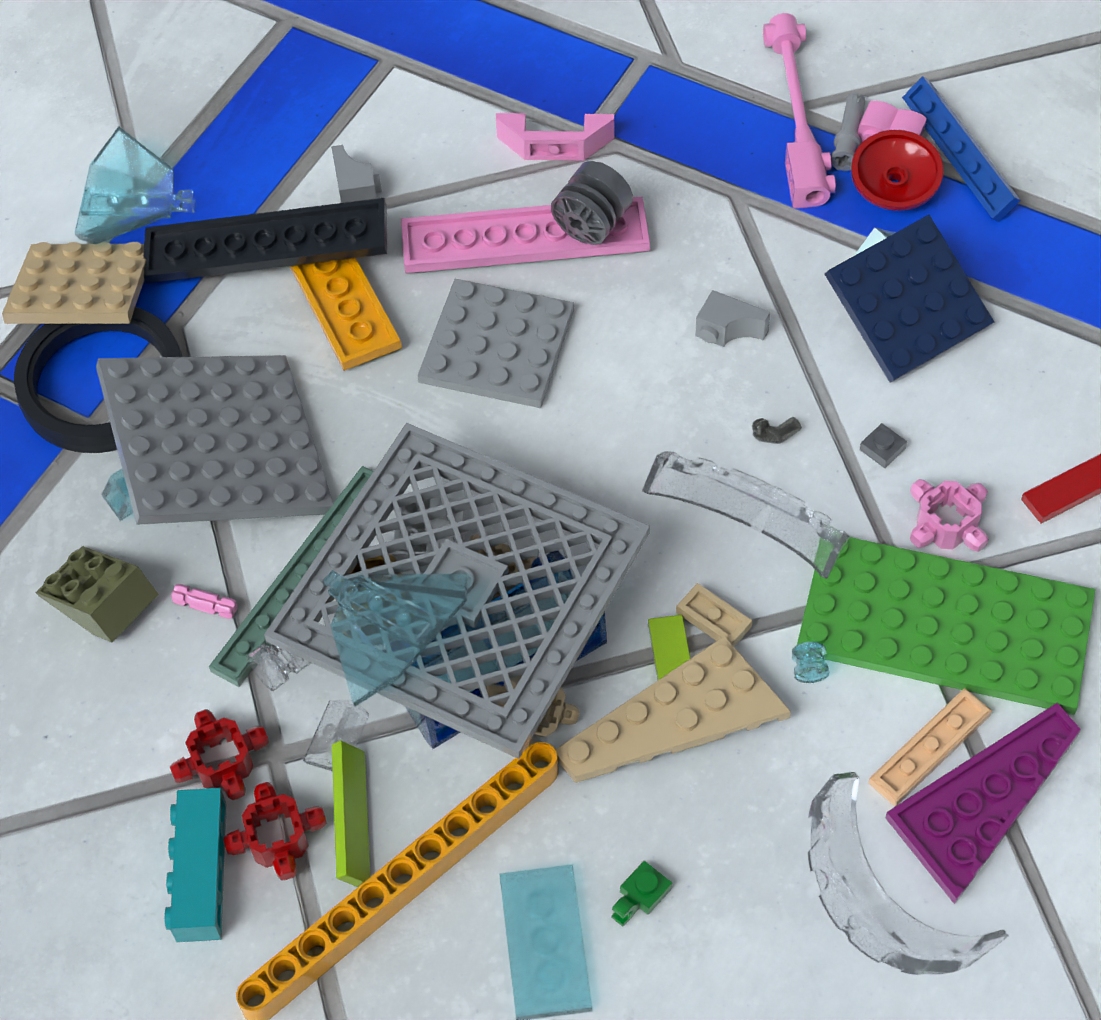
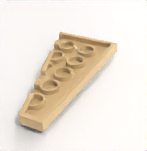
(680, 711)

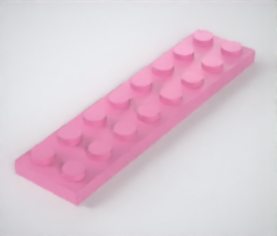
(510, 238)

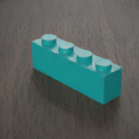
(197, 865)

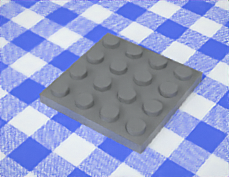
(496, 343)

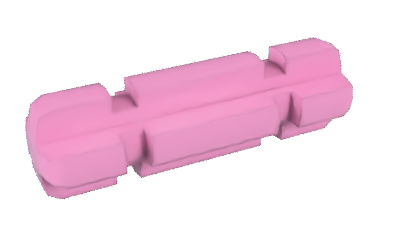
(204, 601)

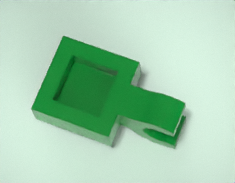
(641, 890)

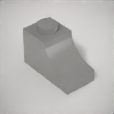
(354, 178)
(728, 318)

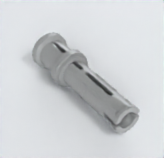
(848, 139)

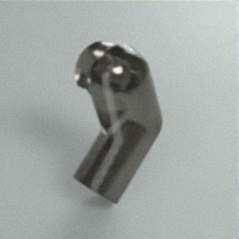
(775, 434)

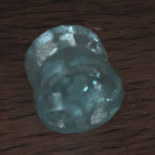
(810, 662)

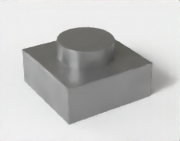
(883, 445)

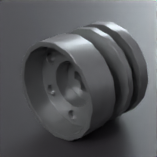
(592, 202)

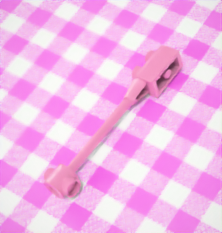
(804, 158)

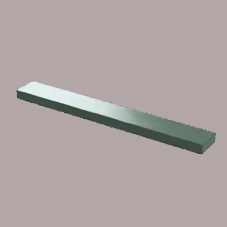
(232, 661)

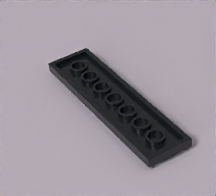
(265, 240)

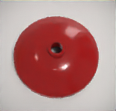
(899, 157)

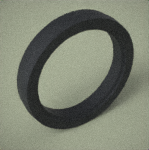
(44, 344)

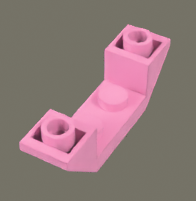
(555, 144)

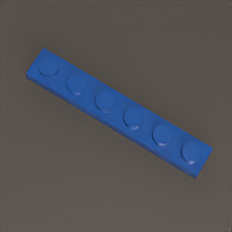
(961, 149)

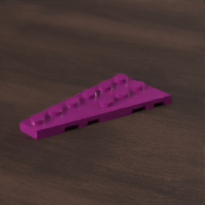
(971, 808)

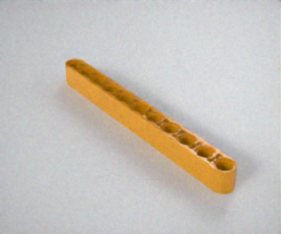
(397, 895)

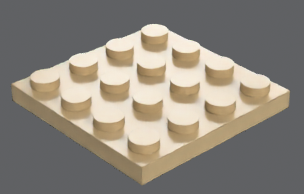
(77, 284)

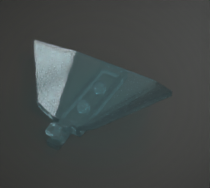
(127, 191)
(389, 623)

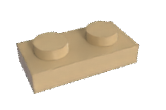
(713, 615)

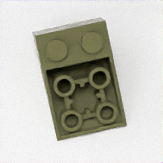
(98, 592)

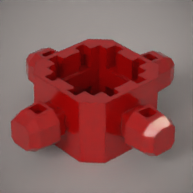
(210, 732)
(268, 807)

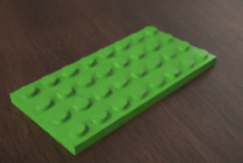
(952, 624)

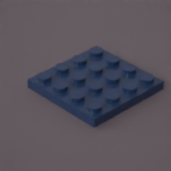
(909, 298)

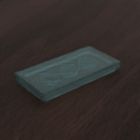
(545, 943)

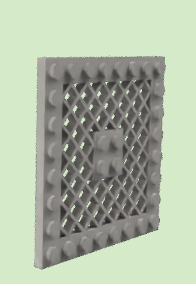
(424, 455)

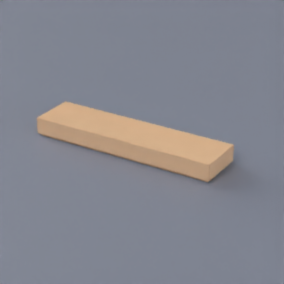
(929, 747)

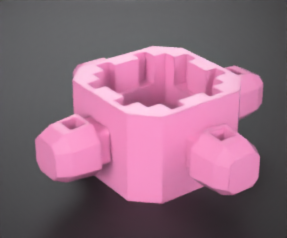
(951, 493)

